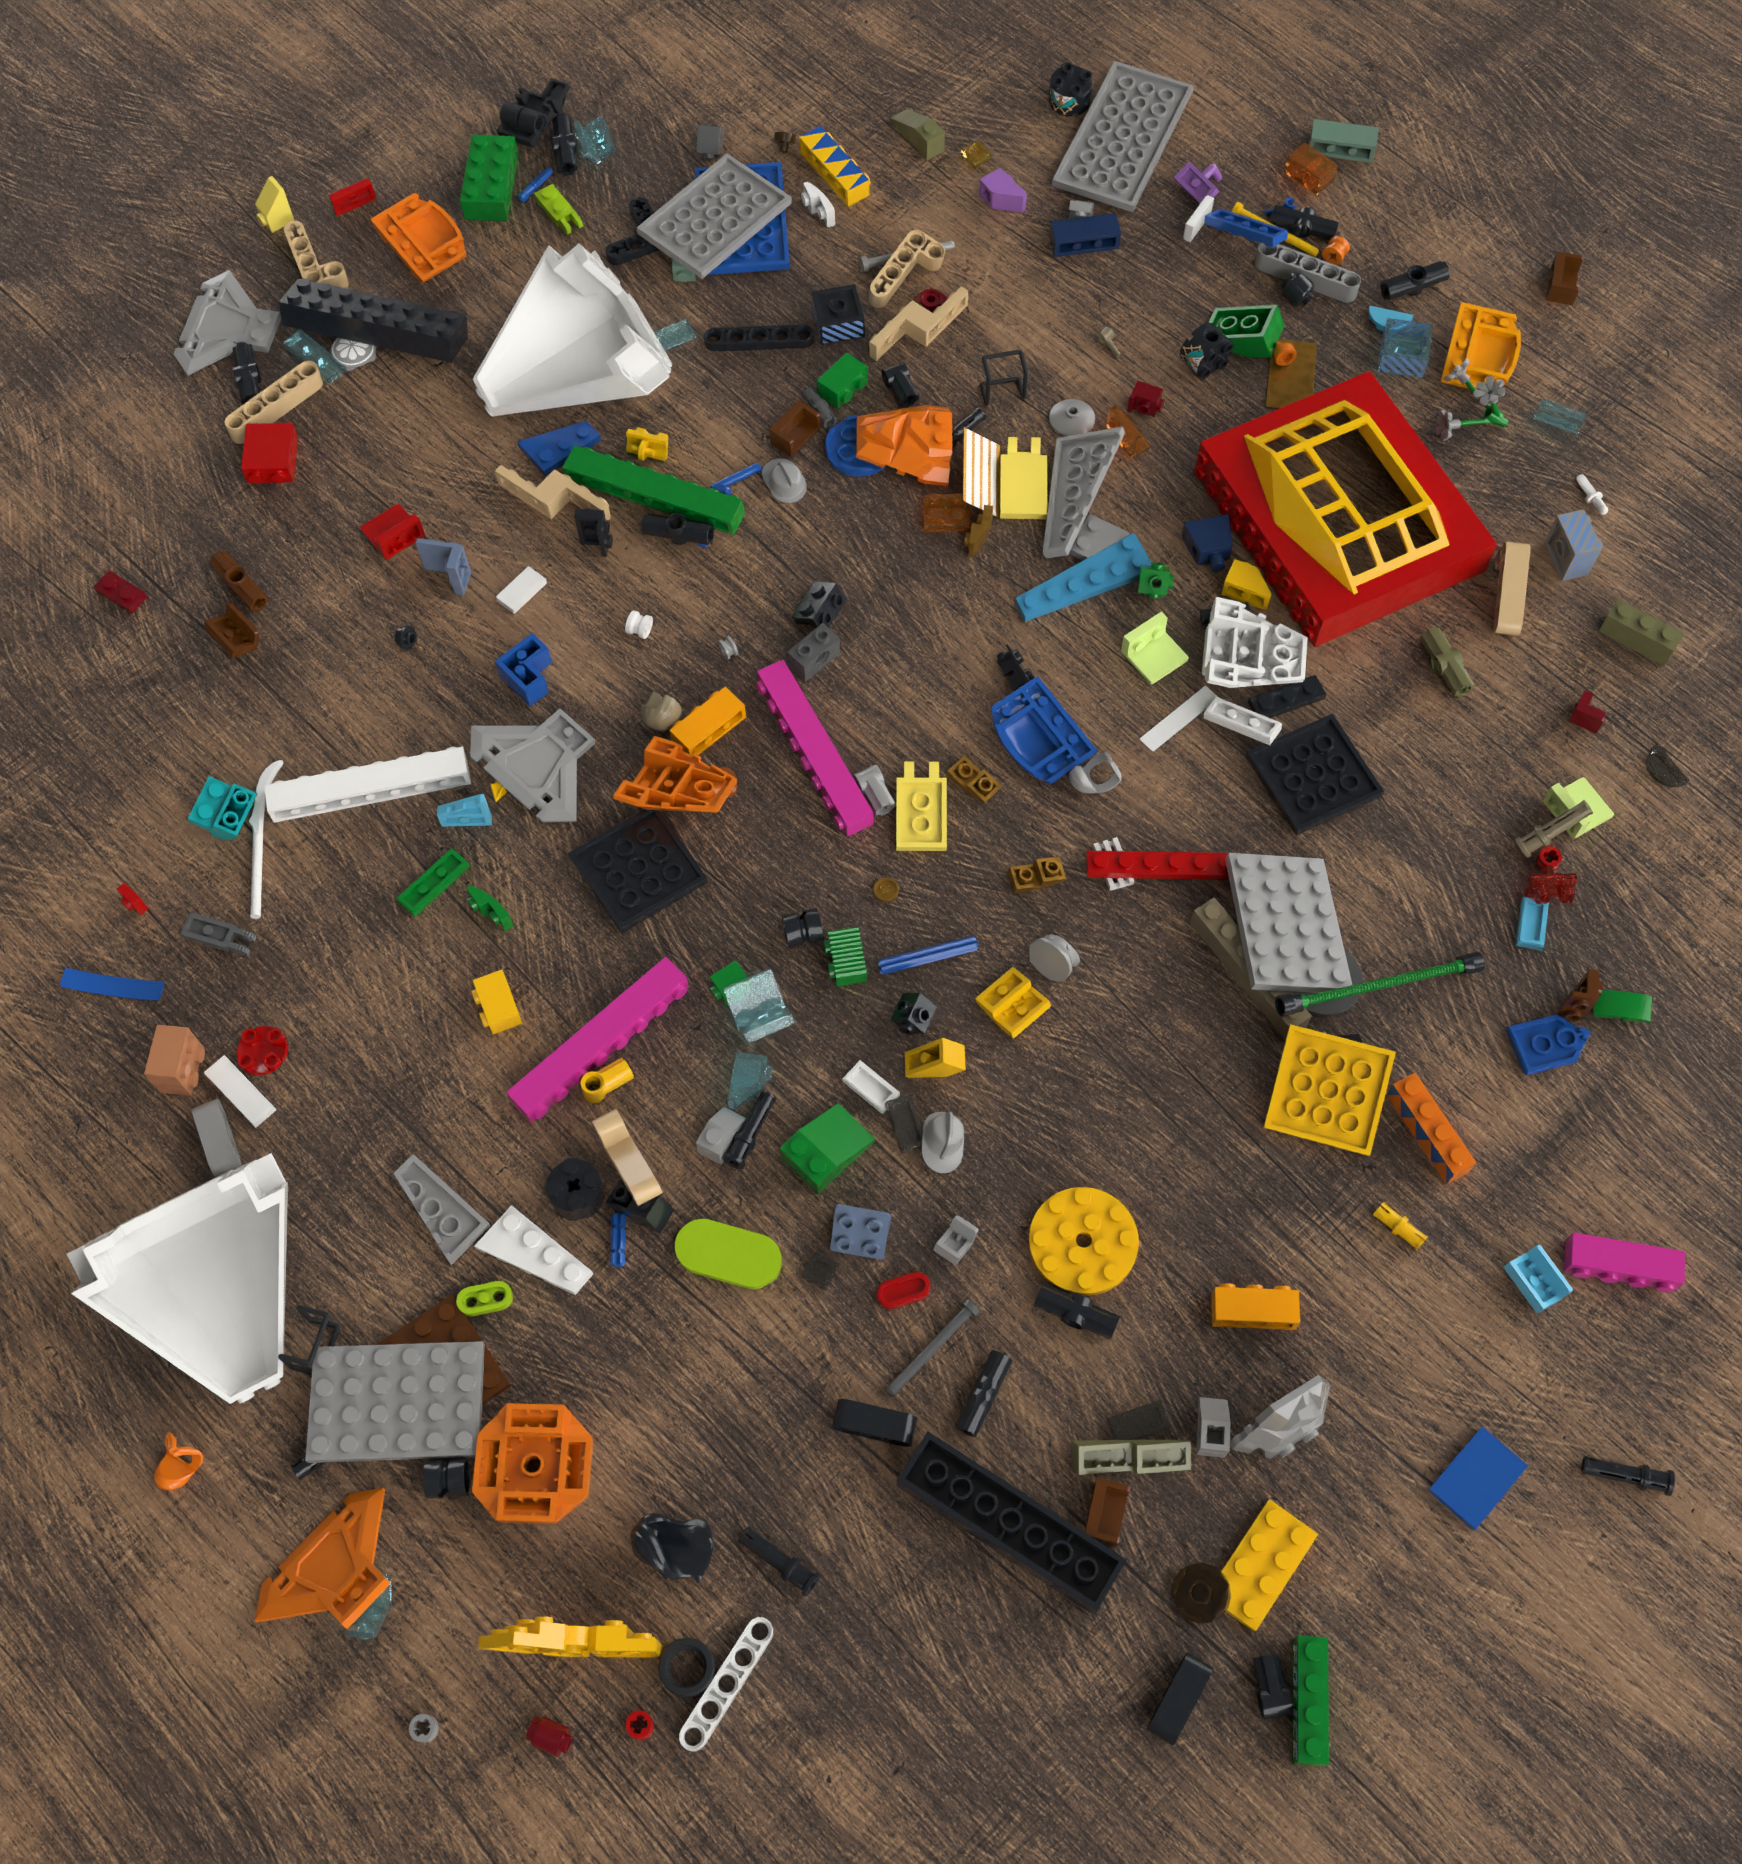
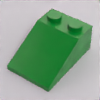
(1250, 328)
(826, 1147)

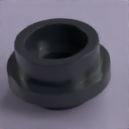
(405, 637)

